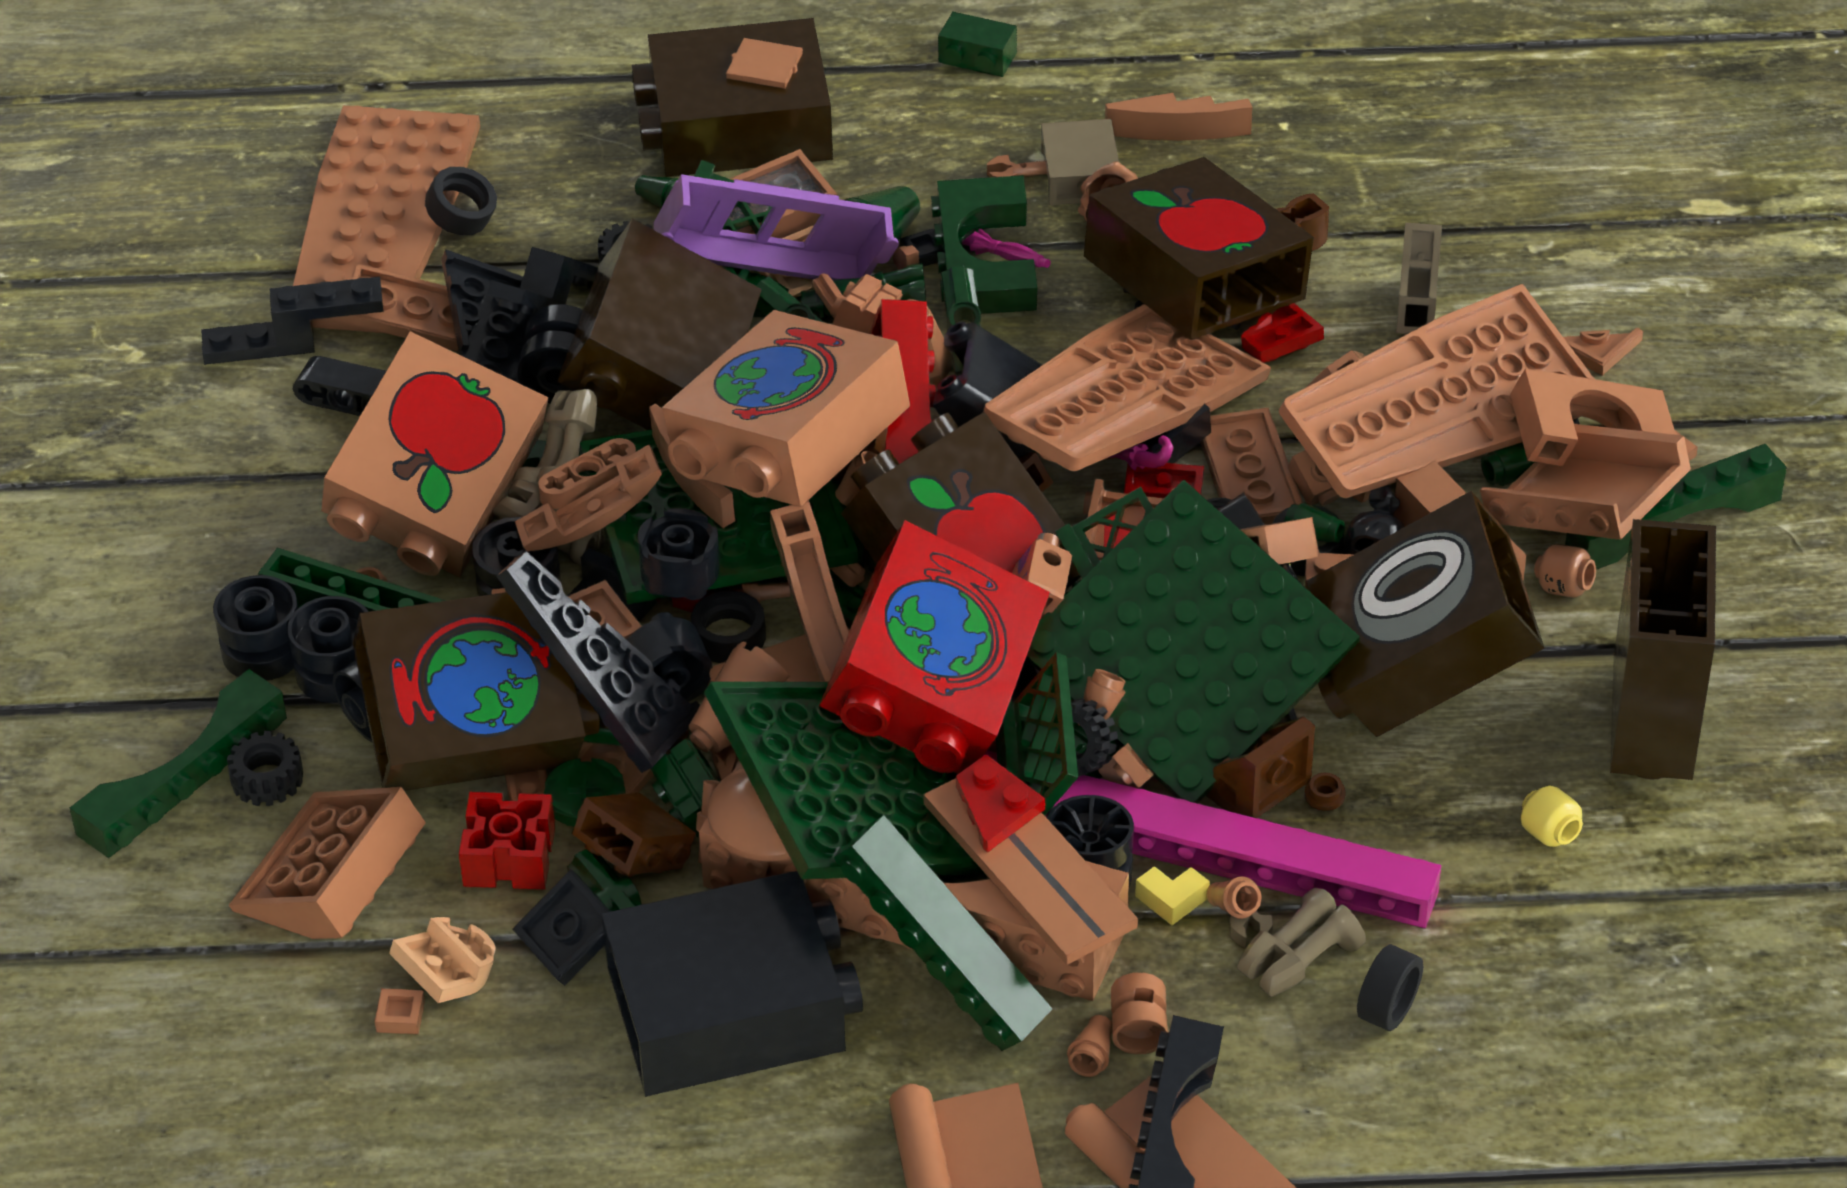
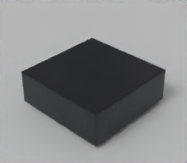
(925, 244)

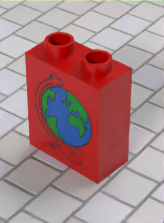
(935, 650)

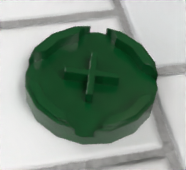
(577, 780)

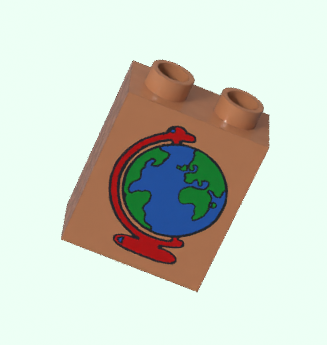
(786, 407)

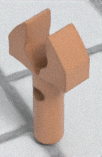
(1002, 166)

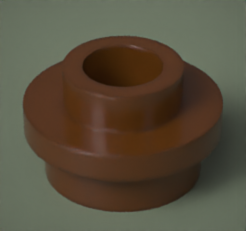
(1325, 792)

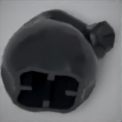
(1373, 525)

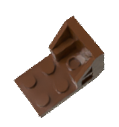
(1268, 772)

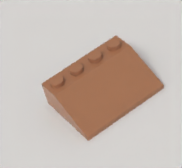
(331, 861)

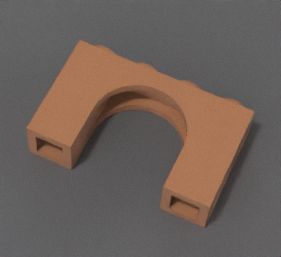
(1549, 400)

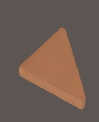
(1603, 350)

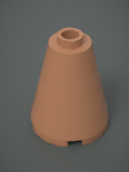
(739, 667)

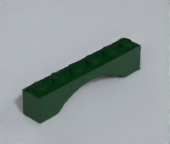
(1739, 481)
(123, 809)

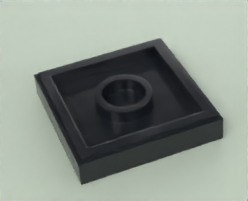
(565, 927)

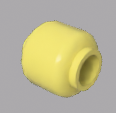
(1551, 816)

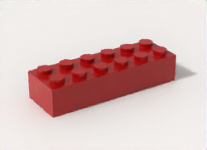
(911, 327)

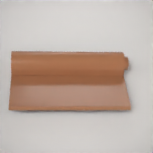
(964, 1139)
(1204, 1140)

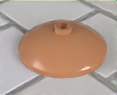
(742, 821)

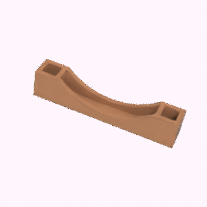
(810, 584)

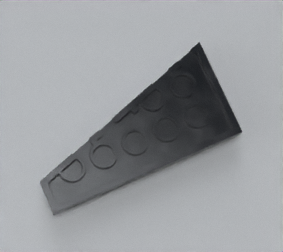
(482, 328)
(608, 670)

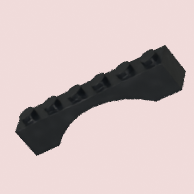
(1187, 1069)

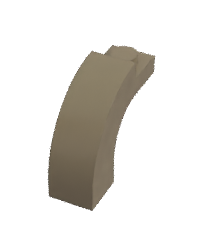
(1418, 276)

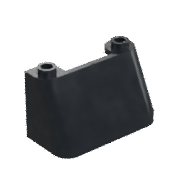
(987, 371)

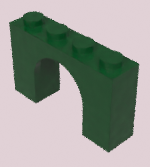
(985, 204)

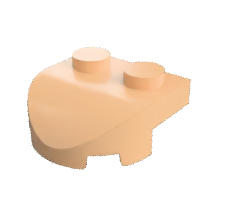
(446, 959)

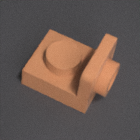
(1126, 768)

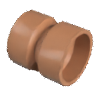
(1138, 1012)

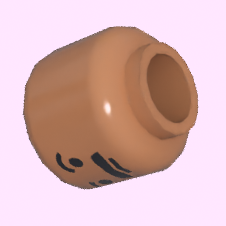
(1565, 570)

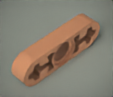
(566, 485)

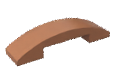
(595, 510)

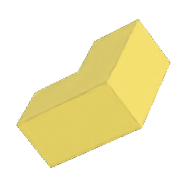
(1172, 897)

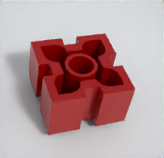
(507, 840)

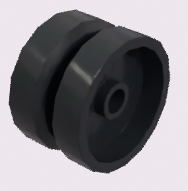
(500, 545)

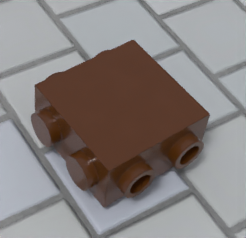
(633, 834)

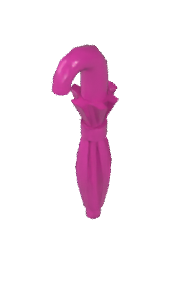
(983, 243)
(1138, 455)

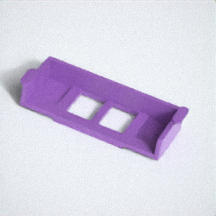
(843, 242)

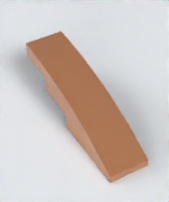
(1168, 119)
(708, 496)

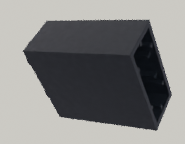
(729, 981)

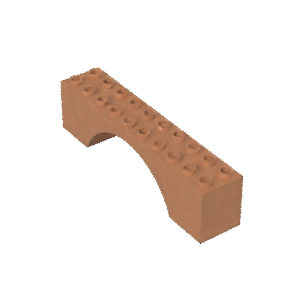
(980, 898)

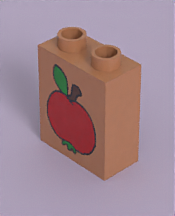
(432, 456)

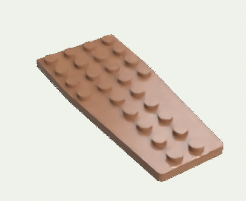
(374, 194)
(1121, 389)
(1428, 394)

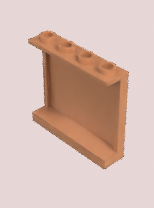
(1599, 488)

